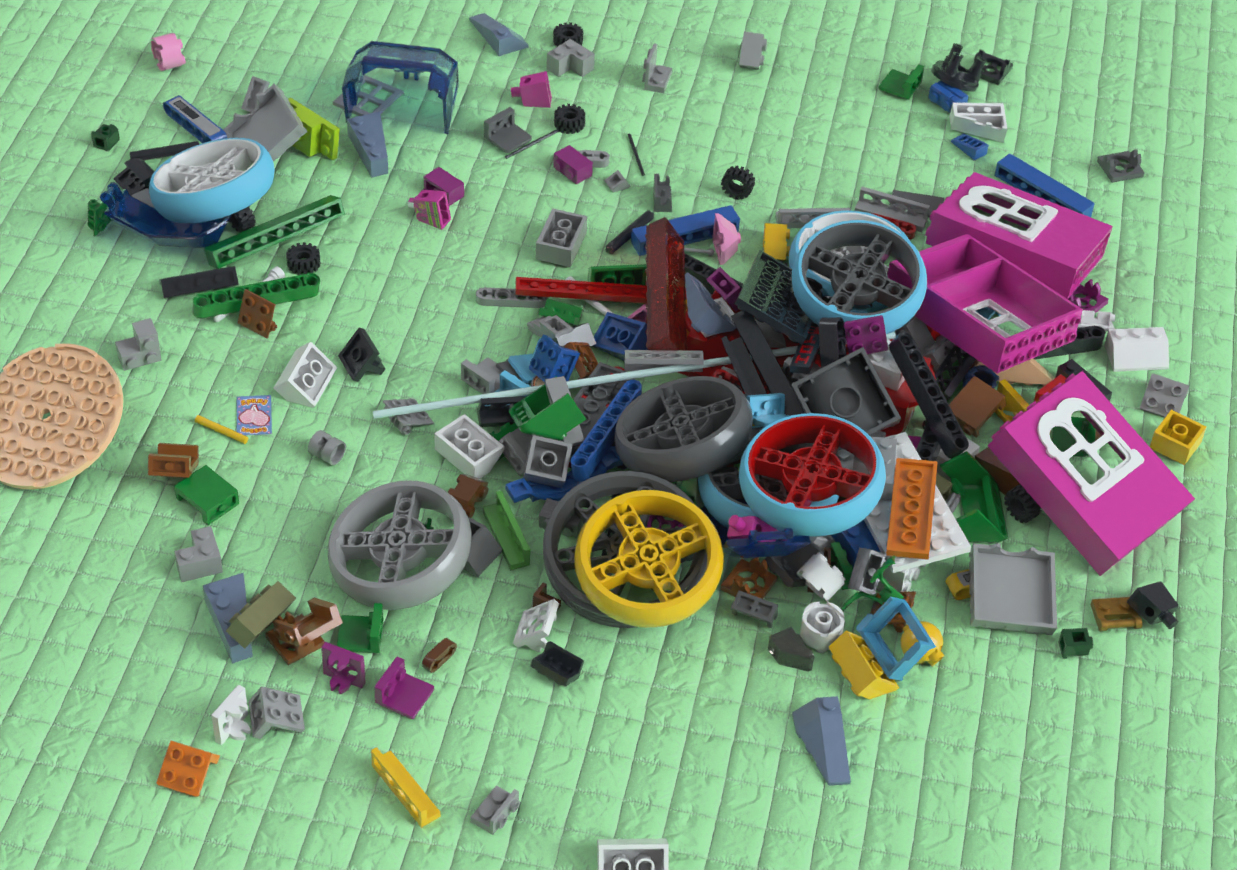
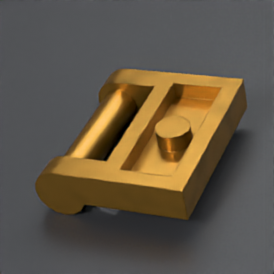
(1108, 609)

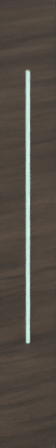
(573, 384)

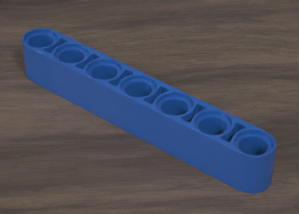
(602, 434)

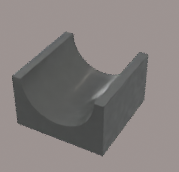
(849, 391)

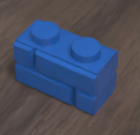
(946, 95)

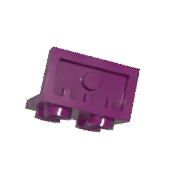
(866, 333)
(401, 691)

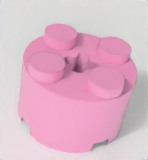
(167, 51)

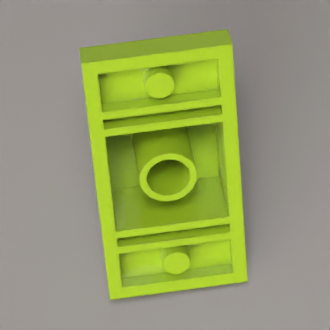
(320, 134)

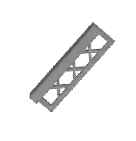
(893, 210)
(799, 217)
(648, 359)

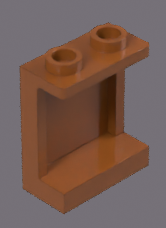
(976, 405)
(173, 460)
(321, 620)

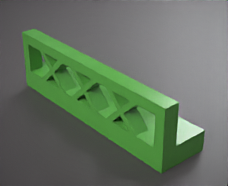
(507, 532)

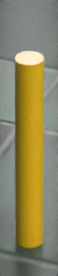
(221, 429)

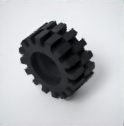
(567, 31)
(569, 118)
(741, 175)
(243, 220)
(297, 252)
(1021, 504)

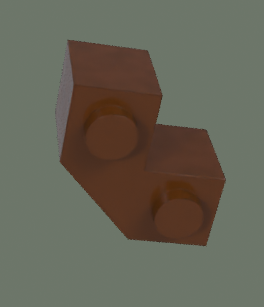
(468, 491)

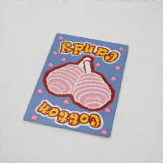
(254, 415)

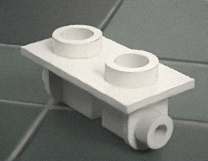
(1103, 319)

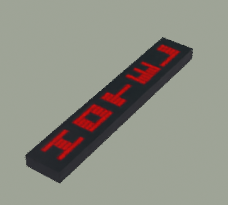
(806, 352)

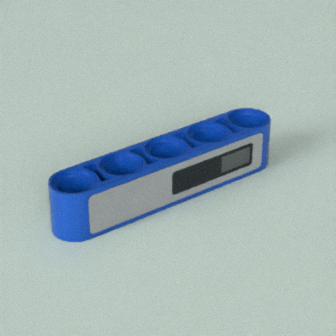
(193, 120)

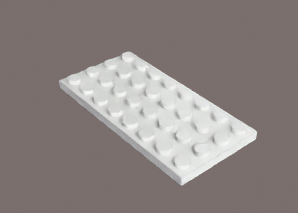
(946, 535)

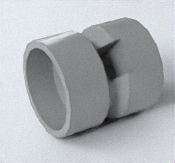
(326, 447)

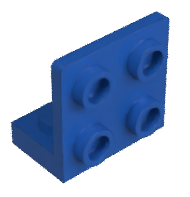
(553, 360)

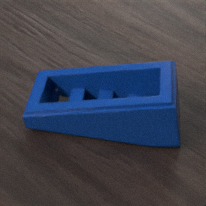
(973, 148)

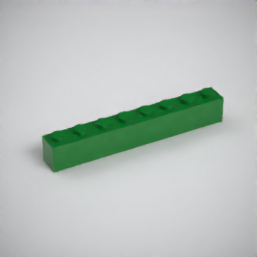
(274, 231)

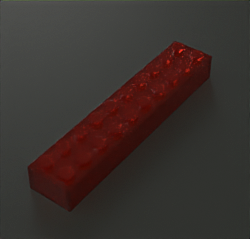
(665, 288)

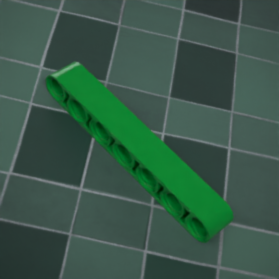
(275, 291)

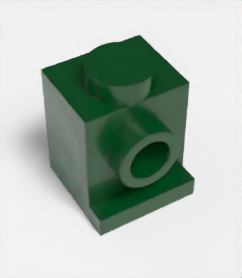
(109, 134)
(1075, 642)

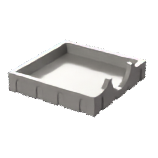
(270, 123)
(1012, 589)

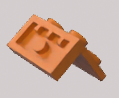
(185, 768)

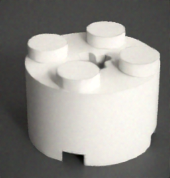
(821, 577)
(821, 625)

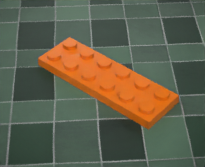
(912, 508)

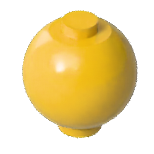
(932, 656)

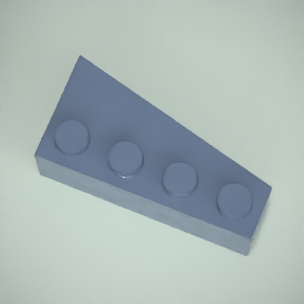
(369, 141)
(223, 601)

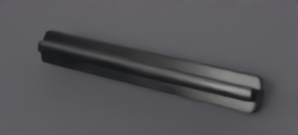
(160, 152)
(626, 234)

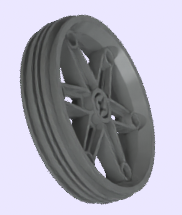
(582, 496)

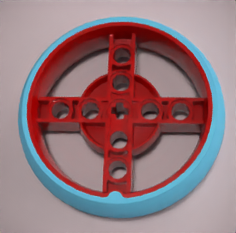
(812, 474)

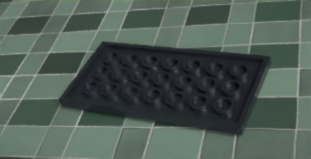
(771, 298)

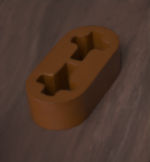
(439, 655)

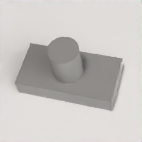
(256, 86)

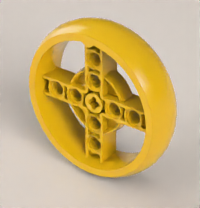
(648, 558)

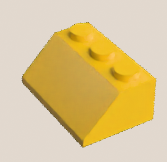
(861, 666)

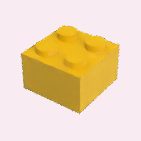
(1177, 437)

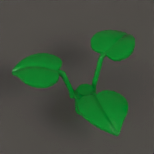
(885, 593)

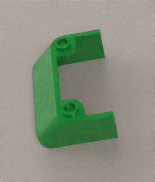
(539, 418)
(980, 499)

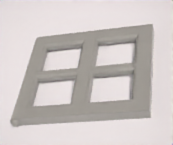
(383, 105)

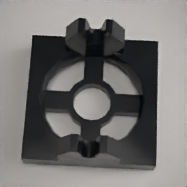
(998, 75)

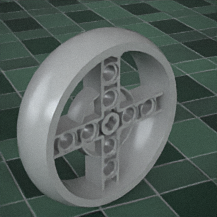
(399, 544)

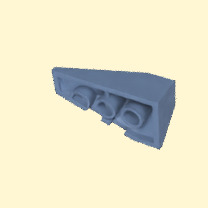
(498, 35)
(822, 731)

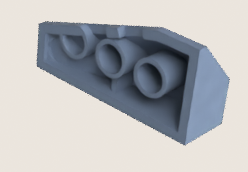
(704, 310)

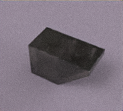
(790, 650)

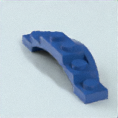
(523, 489)

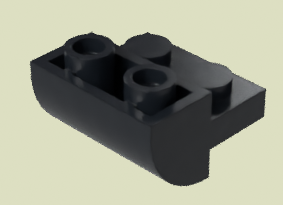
(135, 176)

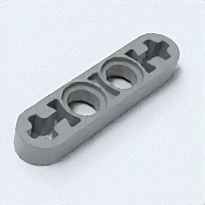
(511, 301)

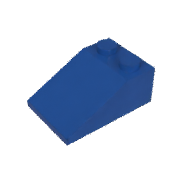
(620, 334)

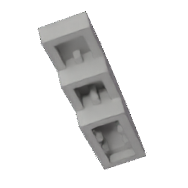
(549, 326)
(556, 389)

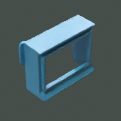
(873, 624)

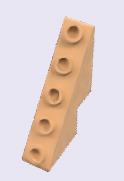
(1028, 373)

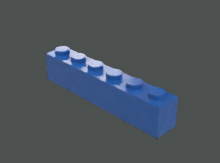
(1033, 181)
(690, 228)

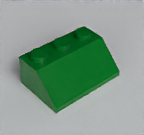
(618, 274)

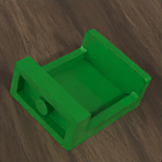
(208, 494)

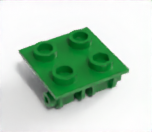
(96, 217)

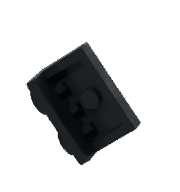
(558, 664)

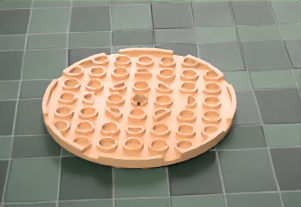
(84, 410)

